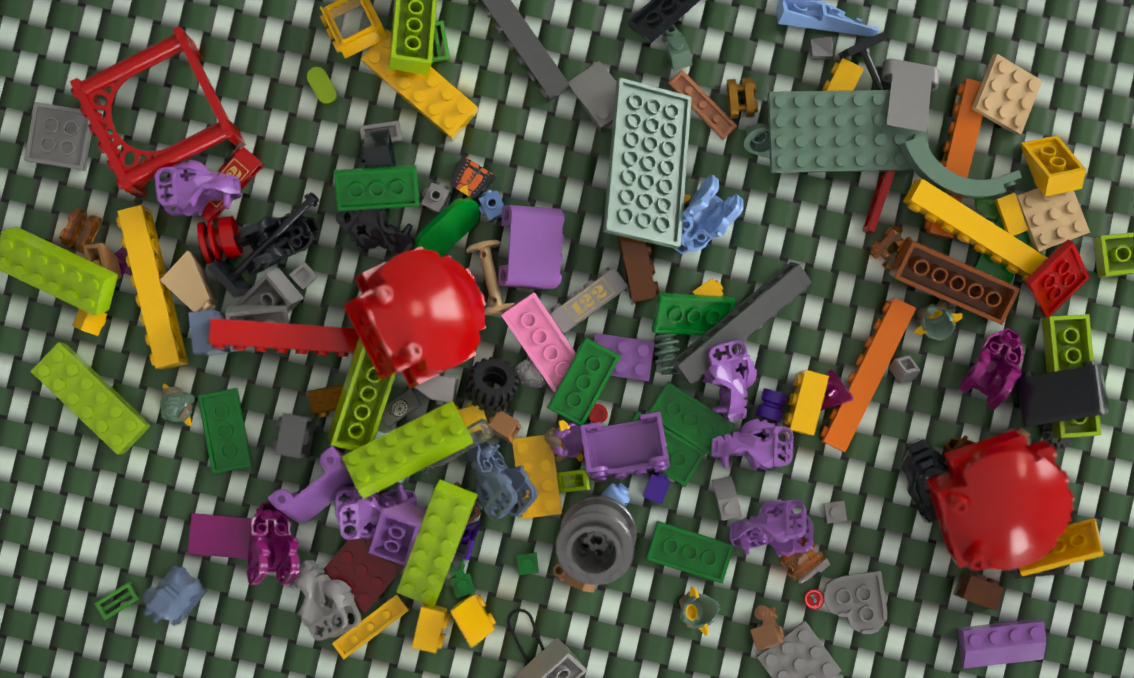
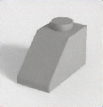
(726, 498)

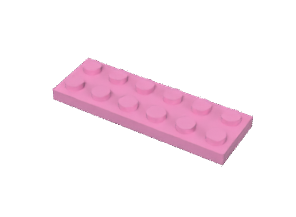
(540, 338)

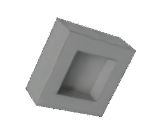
(303, 275)
(835, 512)

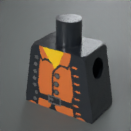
(470, 179)

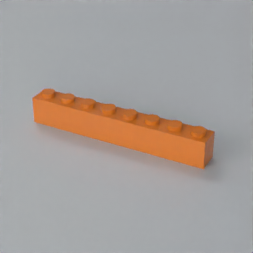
(961, 143)
(868, 373)

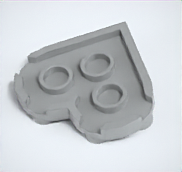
(859, 599)

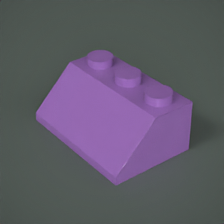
(397, 532)

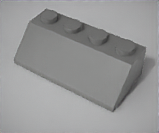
(553, 662)

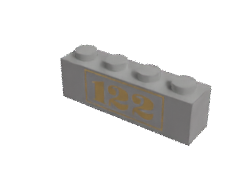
(589, 300)

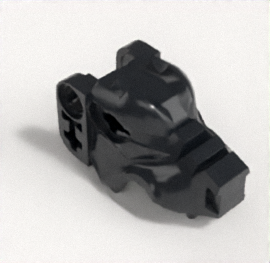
(378, 230)
(292, 241)
(920, 464)

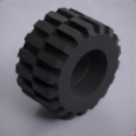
(488, 397)

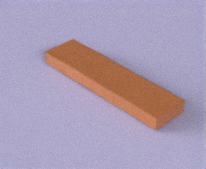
(703, 105)

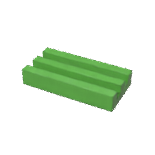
(440, 58)
(132, 591)

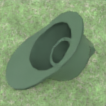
(757, 140)

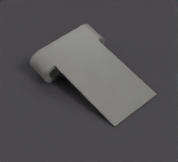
(909, 93)

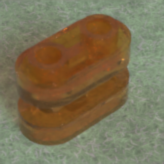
(77, 219)
(879, 248)
(799, 570)

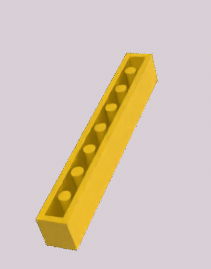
(973, 229)

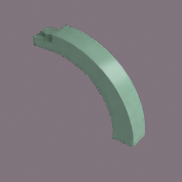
(931, 170)

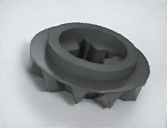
(1059, 444)

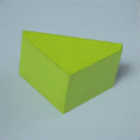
(573, 480)

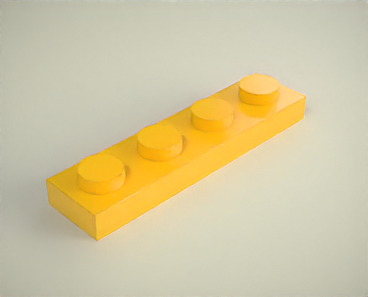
(370, 626)

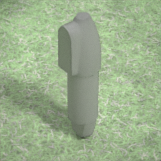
(819, 568)

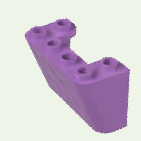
(533, 247)
(625, 448)

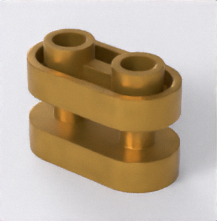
(750, 106)

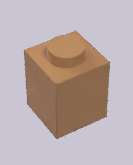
(504, 426)

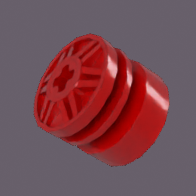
(216, 240)

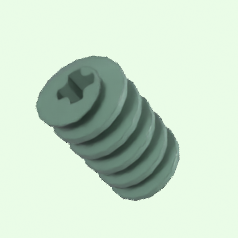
(666, 353)

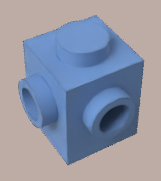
(491, 205)

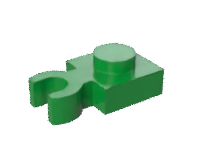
(462, 583)

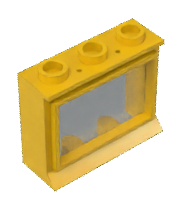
(352, 25)

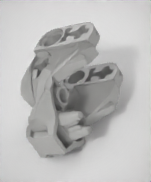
(324, 602)

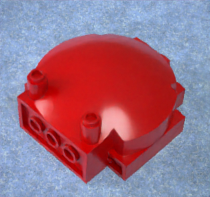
(418, 315)
(1001, 502)

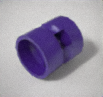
(772, 404)

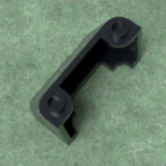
(1062, 395)

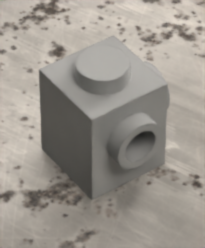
(435, 197)

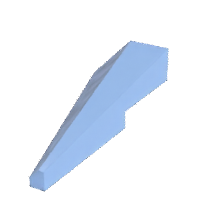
(820, 16)

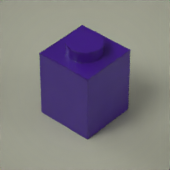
(656, 487)

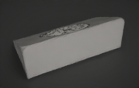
(400, 407)

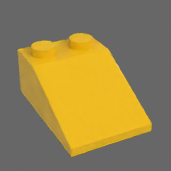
(1053, 165)
(473, 618)

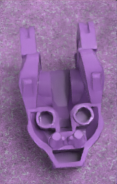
(194, 187)
(729, 380)
(758, 452)
(367, 511)
(774, 526)

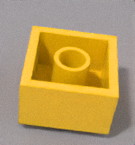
(430, 628)

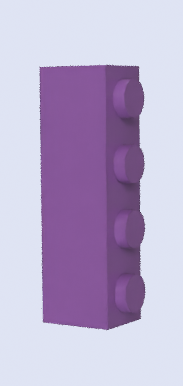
(1002, 643)

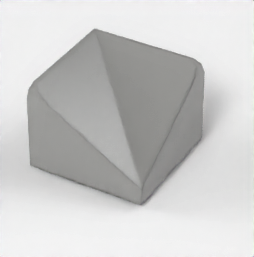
(821, 48)
(904, 369)

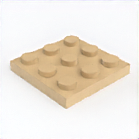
(1006, 94)
(1052, 218)

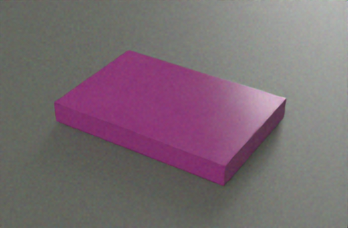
(219, 536)

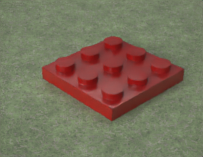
(1057, 278)

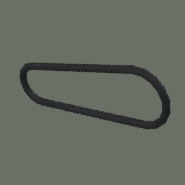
(515, 637)

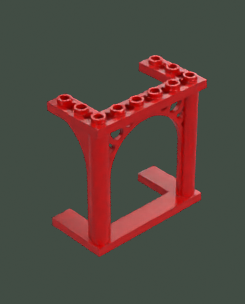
(136, 176)

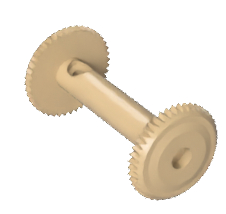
(490, 275)

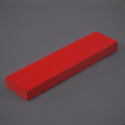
(878, 201)

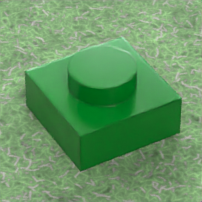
(527, 563)

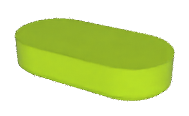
(322, 85)

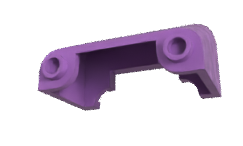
(319, 494)

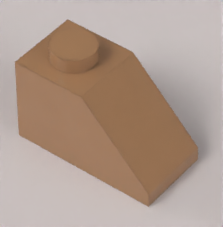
(102, 256)

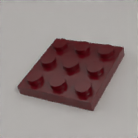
(362, 571)

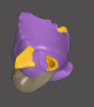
(565, 441)

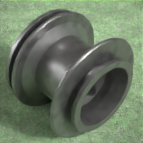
(598, 517)

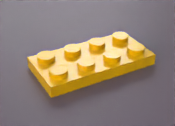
(540, 465)
(1077, 544)

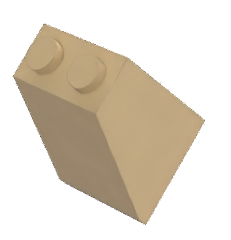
(190, 283)

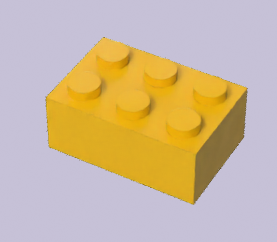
(806, 402)

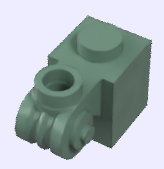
(676, 48)

